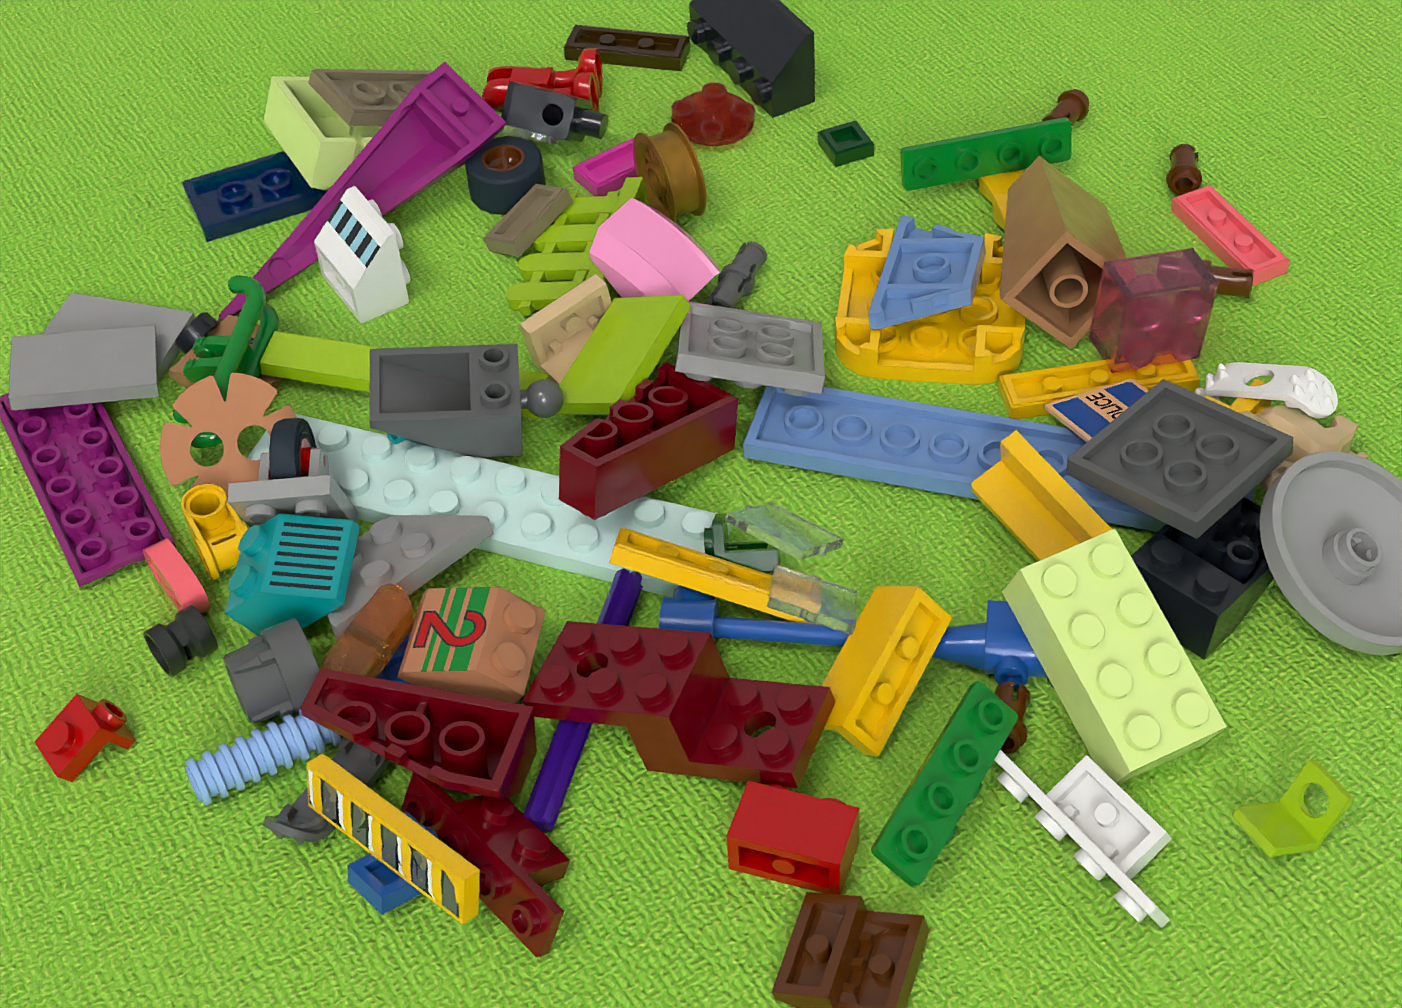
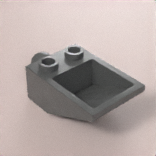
(457, 397)

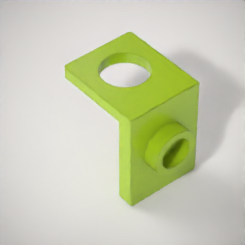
(1286, 824)

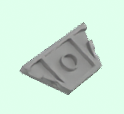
(408, 554)

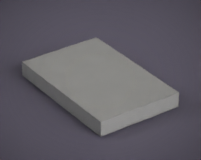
(94, 313)
(83, 367)

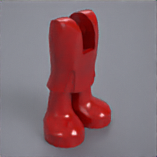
(583, 81)

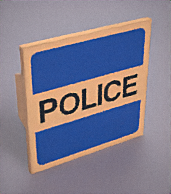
(1094, 410)

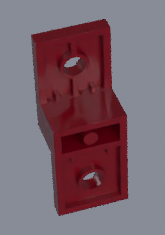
(681, 703)

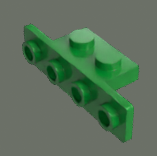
(985, 153)
(944, 785)

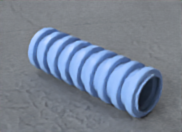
(257, 756)

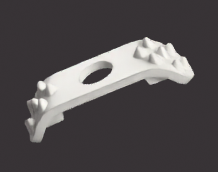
(1295, 385)

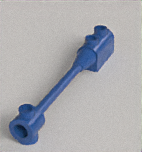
(990, 646)

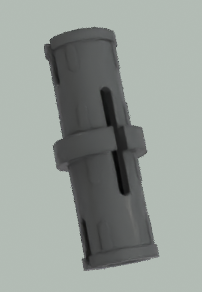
(737, 278)

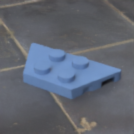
(926, 274)

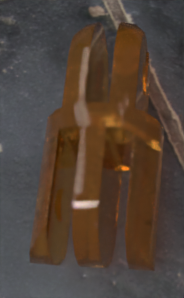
(373, 634)

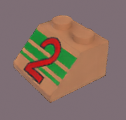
(473, 642)

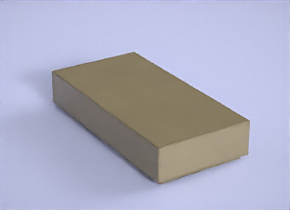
(527, 220)

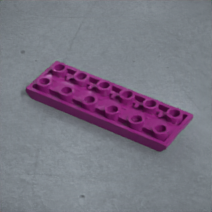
(85, 486)

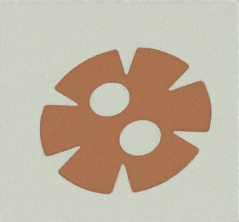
(208, 412)

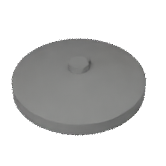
(1338, 548)

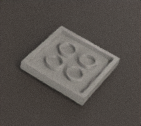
(751, 349)

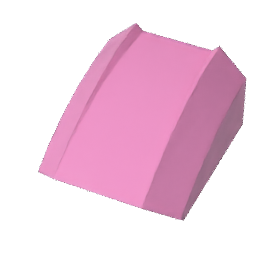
(650, 254)

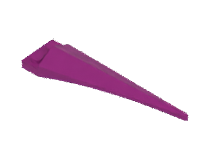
(416, 147)

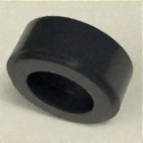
(199, 327)

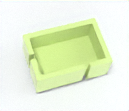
(312, 131)

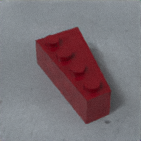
(646, 442)

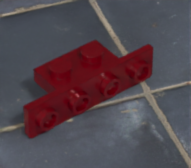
(506, 849)

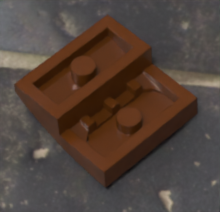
(850, 955)

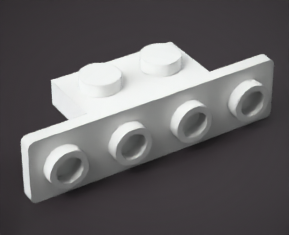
(1103, 821)

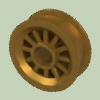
(670, 172)

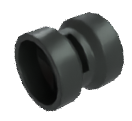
(180, 640)

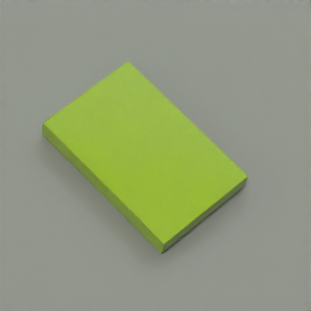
(621, 352)

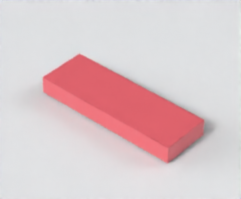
(1229, 234)

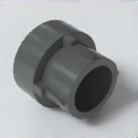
(272, 672)

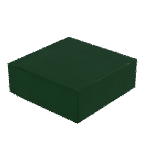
(845, 143)

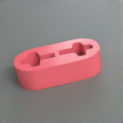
(176, 577)

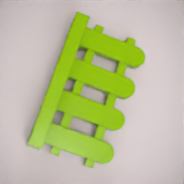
(563, 237)

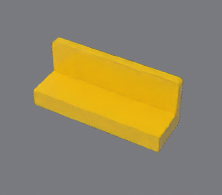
(1036, 501)
(883, 664)

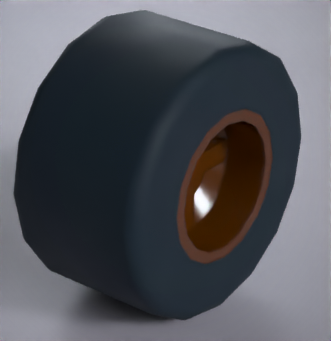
(503, 173)

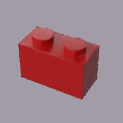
(793, 838)

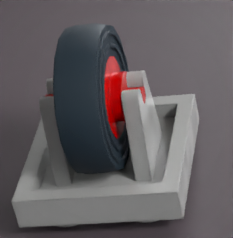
(291, 480)

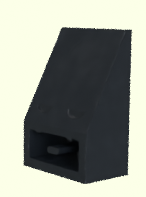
(1207, 581)

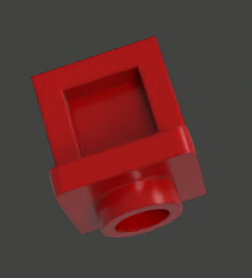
(81, 733)

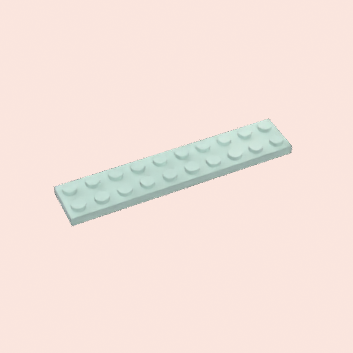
(519, 502)

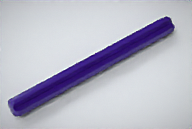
(571, 736)

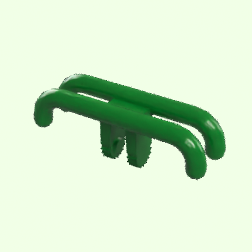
(232, 354)

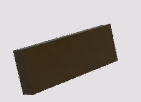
(629, 47)

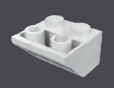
(363, 257)

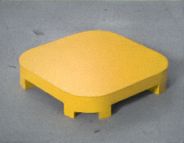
(949, 347)

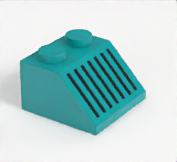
(291, 570)

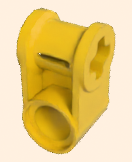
(213, 528)

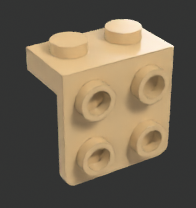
(564, 326)

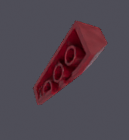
(436, 733)

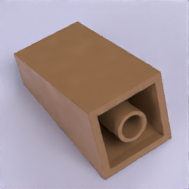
(1055, 251)

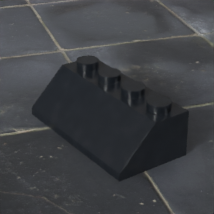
(759, 48)

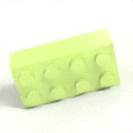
(1112, 657)

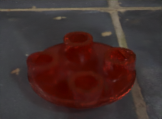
(713, 116)

